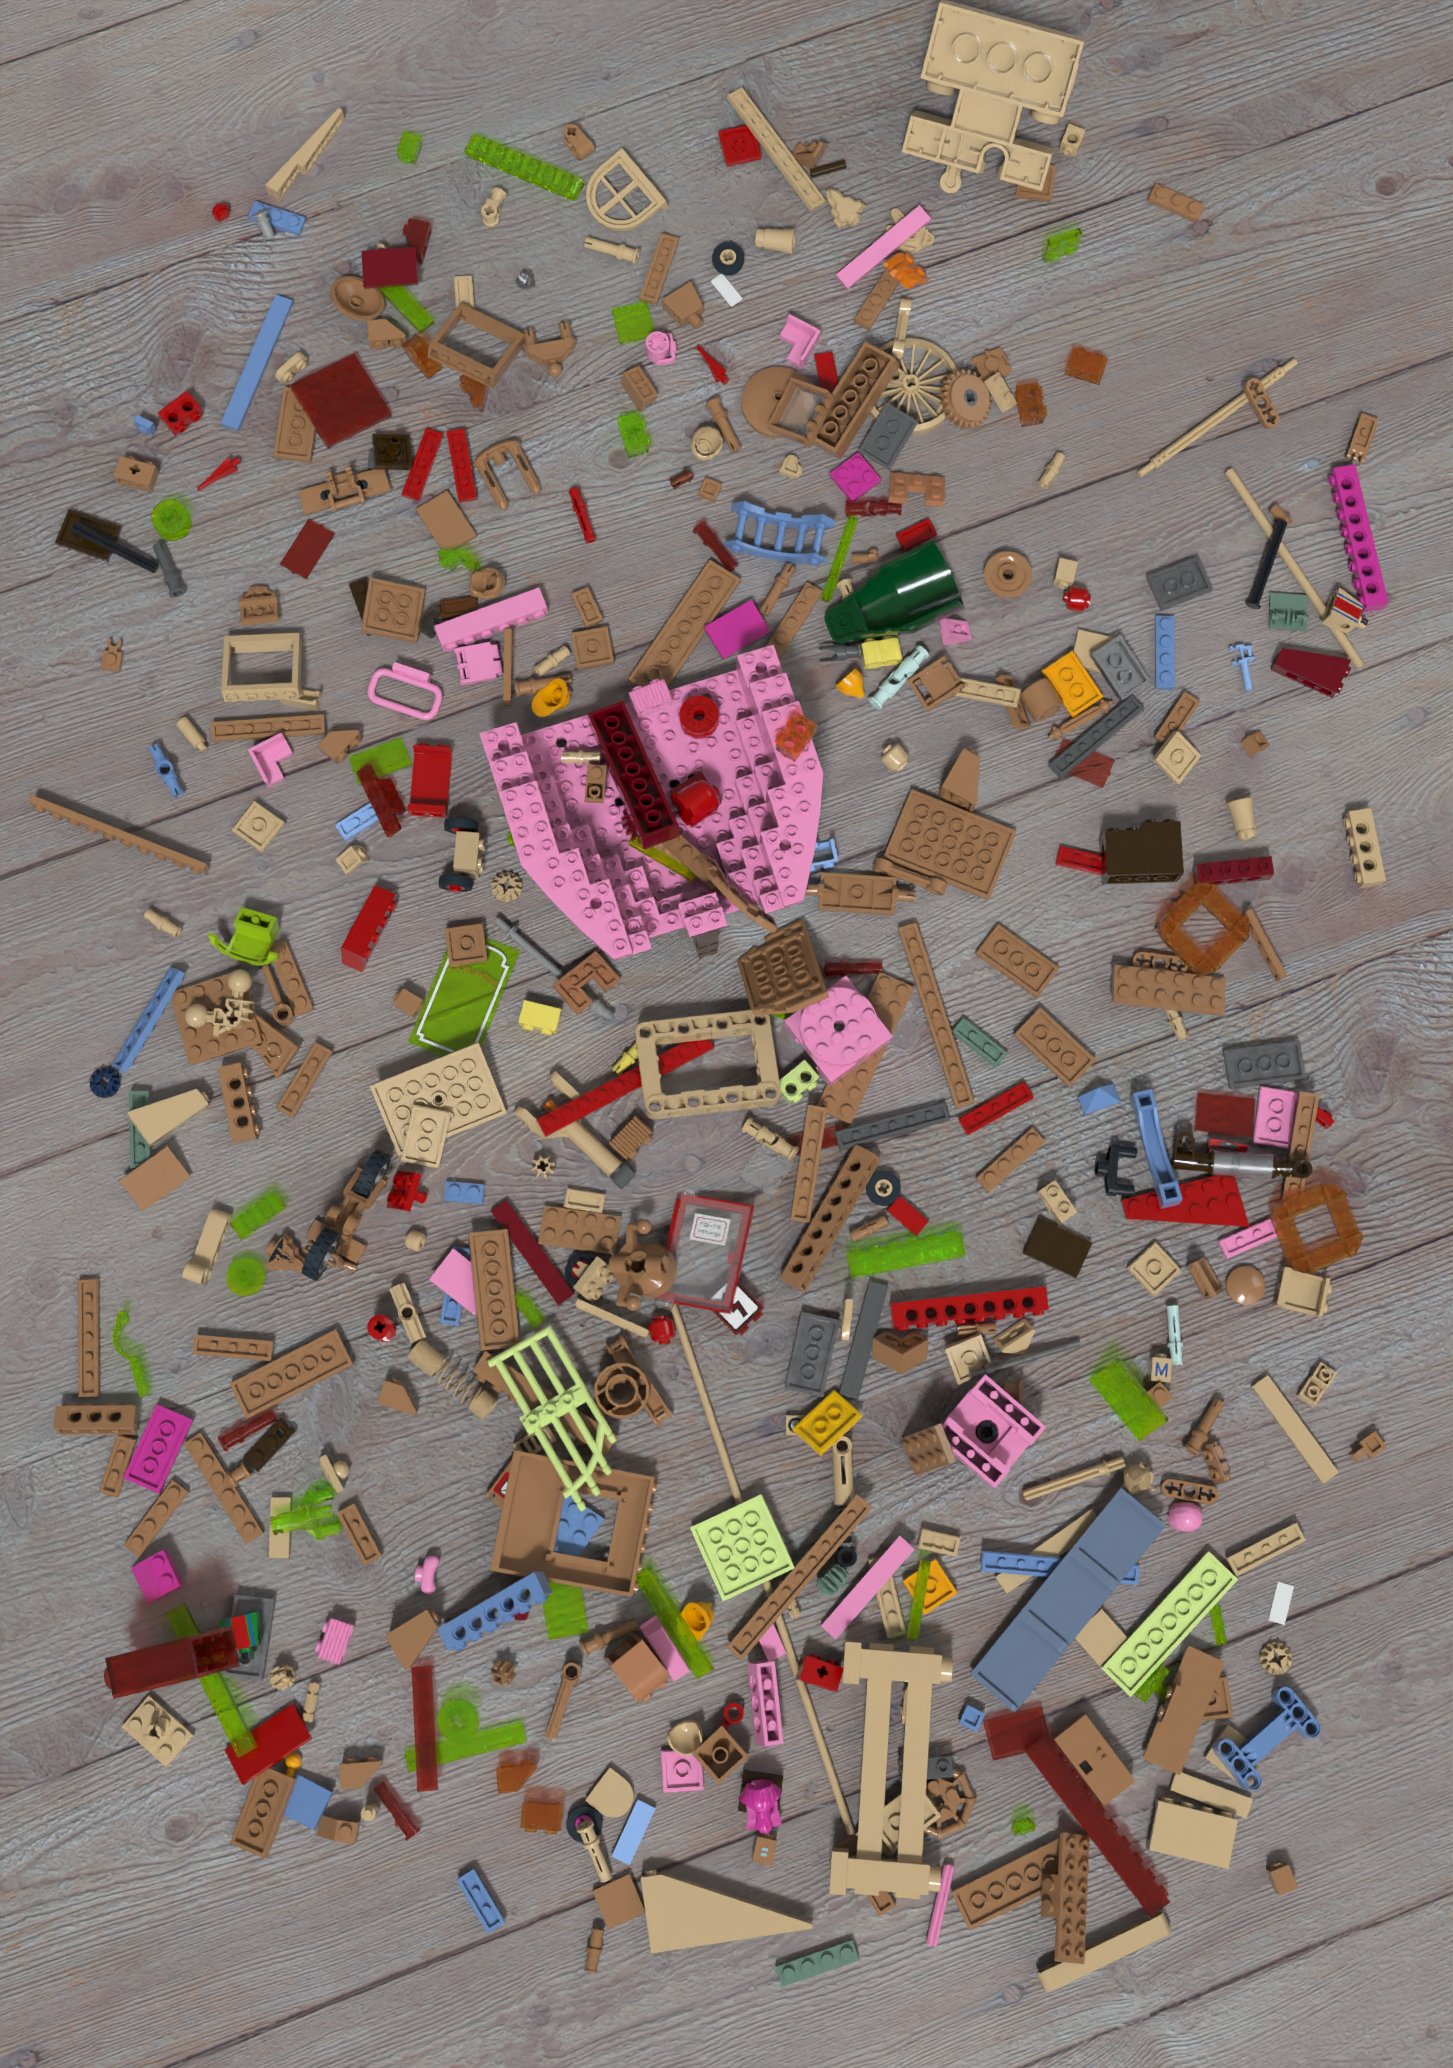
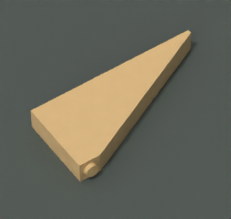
(694, 1915)

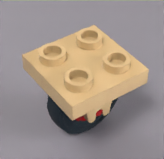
(588, 1275)

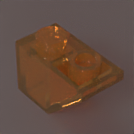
(476, 390)
(512, 1777)

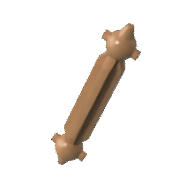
(1080, 719)

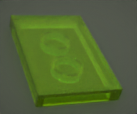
(564, 1611)

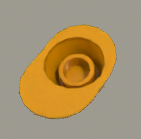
(551, 698)
(698, 1617)

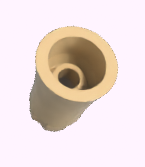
(776, 239)
(1243, 818)

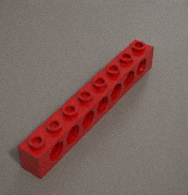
(1037, 1295)

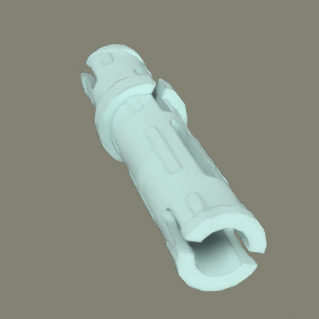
(1172, 1312)

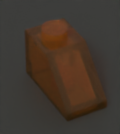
(417, 351)

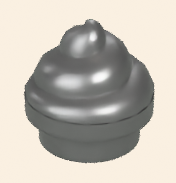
(525, 280)

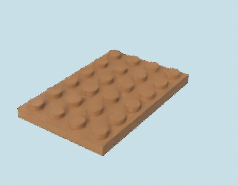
(949, 844)

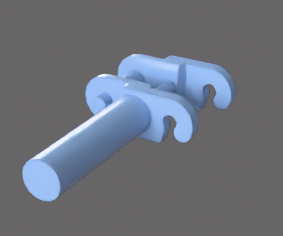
(1244, 665)

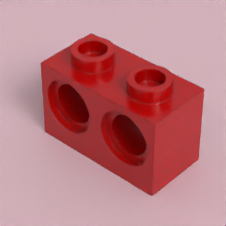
(177, 409)

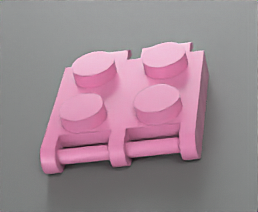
(478, 663)

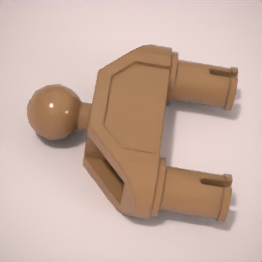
(552, 352)

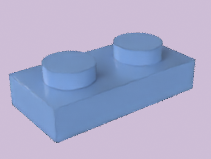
(464, 1192)

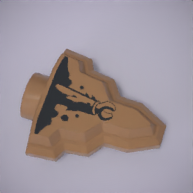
(284, 1255)

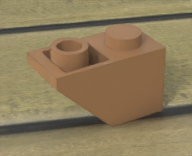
(384, 335)
(339, 743)
(595, 783)
(356, 1773)

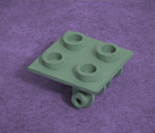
(1288, 612)

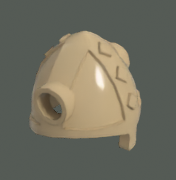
(1137, 1478)

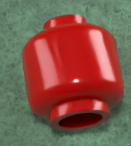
(1077, 599)
(662, 1329)

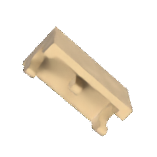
(308, 700)

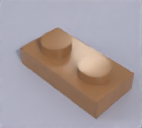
(587, 607)

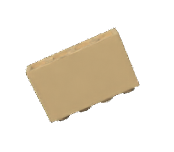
(1192, 1832)

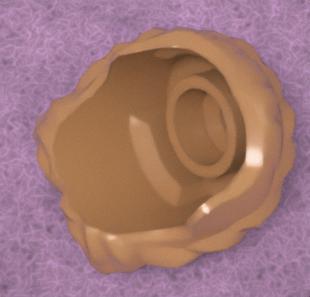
(486, 583)

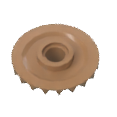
(1011, 564)

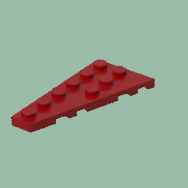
(1204, 1202)

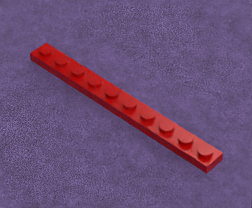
(619, 1087)

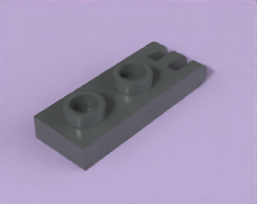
(937, 1767)

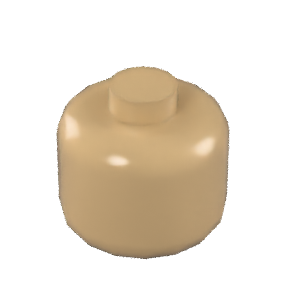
(415, 1240)

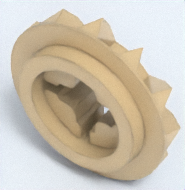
(510, 894)
(1267, 1655)

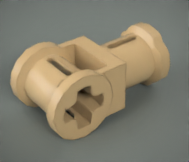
(492, 208)

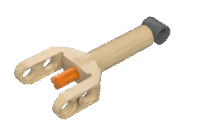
(580, 1136)

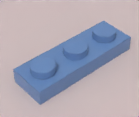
(280, 219)
(481, 1900)

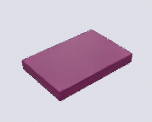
(736, 629)

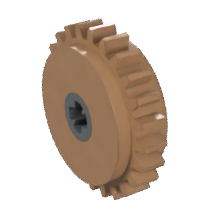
(965, 399)

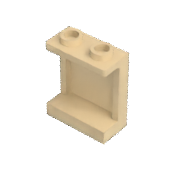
(1302, 1292)

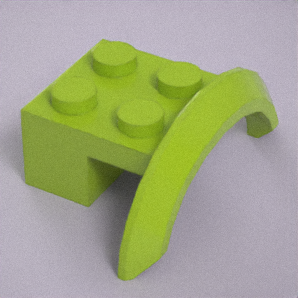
(252, 938)

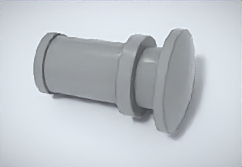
(264, 224)

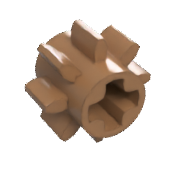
(503, 1672)

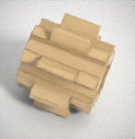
(538, 1164)
(282, 1677)

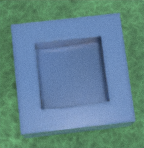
(144, 425)
(971, 1718)

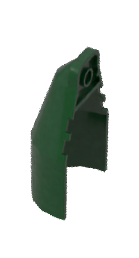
(898, 599)

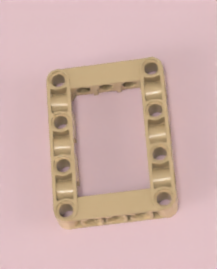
(706, 1028)

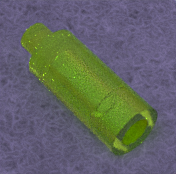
(529, 1310)

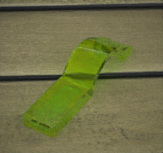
(135, 1362)

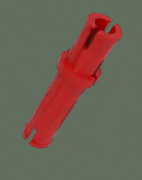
(582, 515)

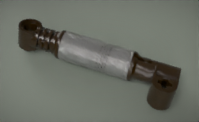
(1236, 1164)

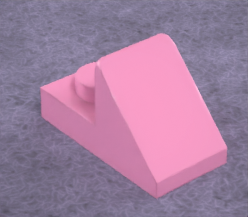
(954, 631)

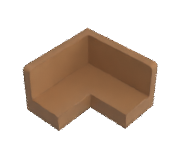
(900, 1353)

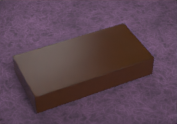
(457, 607)

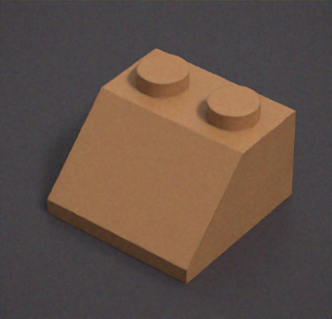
(720, 1755)

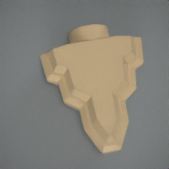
(844, 208)

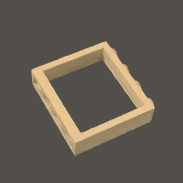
(262, 643)

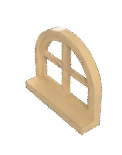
(639, 180)

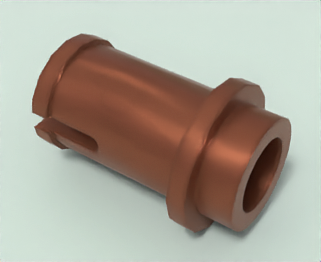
(680, 479)

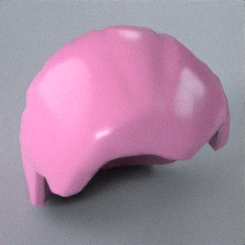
(1185, 1516)

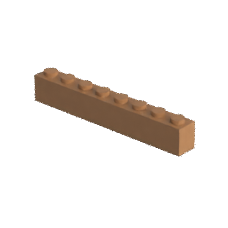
(492, 1374)

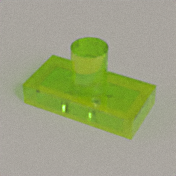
(1153, 1685)

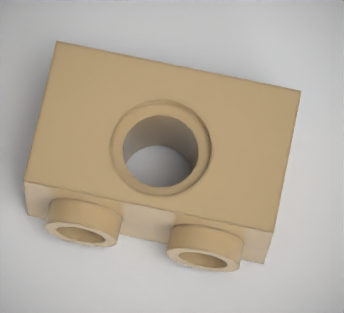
(1056, 1202)

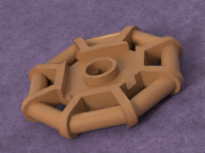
(951, 1803)

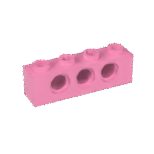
(765, 1703)

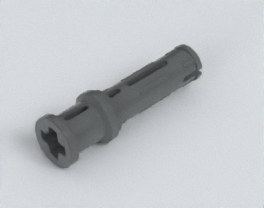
(171, 577)

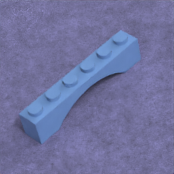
(1148, 1124)

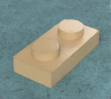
(1000, 392)

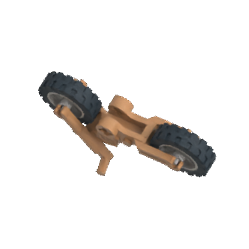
(346, 1217)

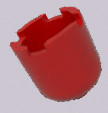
(696, 802)

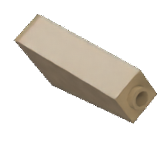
(166, 1116)

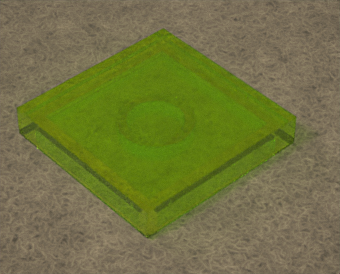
(632, 322)

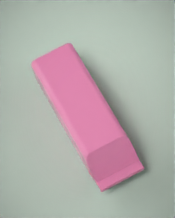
(665, 1648)

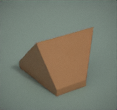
(809, 154)

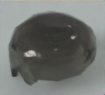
(428, 621)

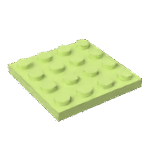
(742, 1547)

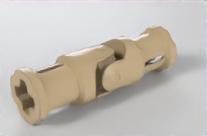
(768, 1138)

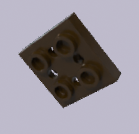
(391, 446)

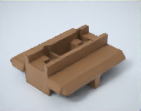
(991, 363)

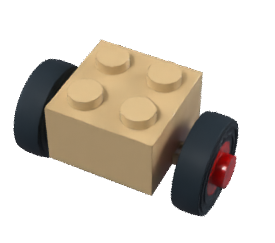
(467, 855)

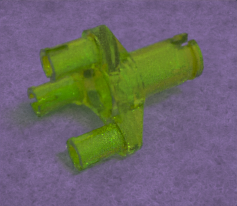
(308, 1517)

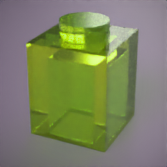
(409, 148)

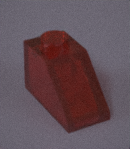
(418, 235)

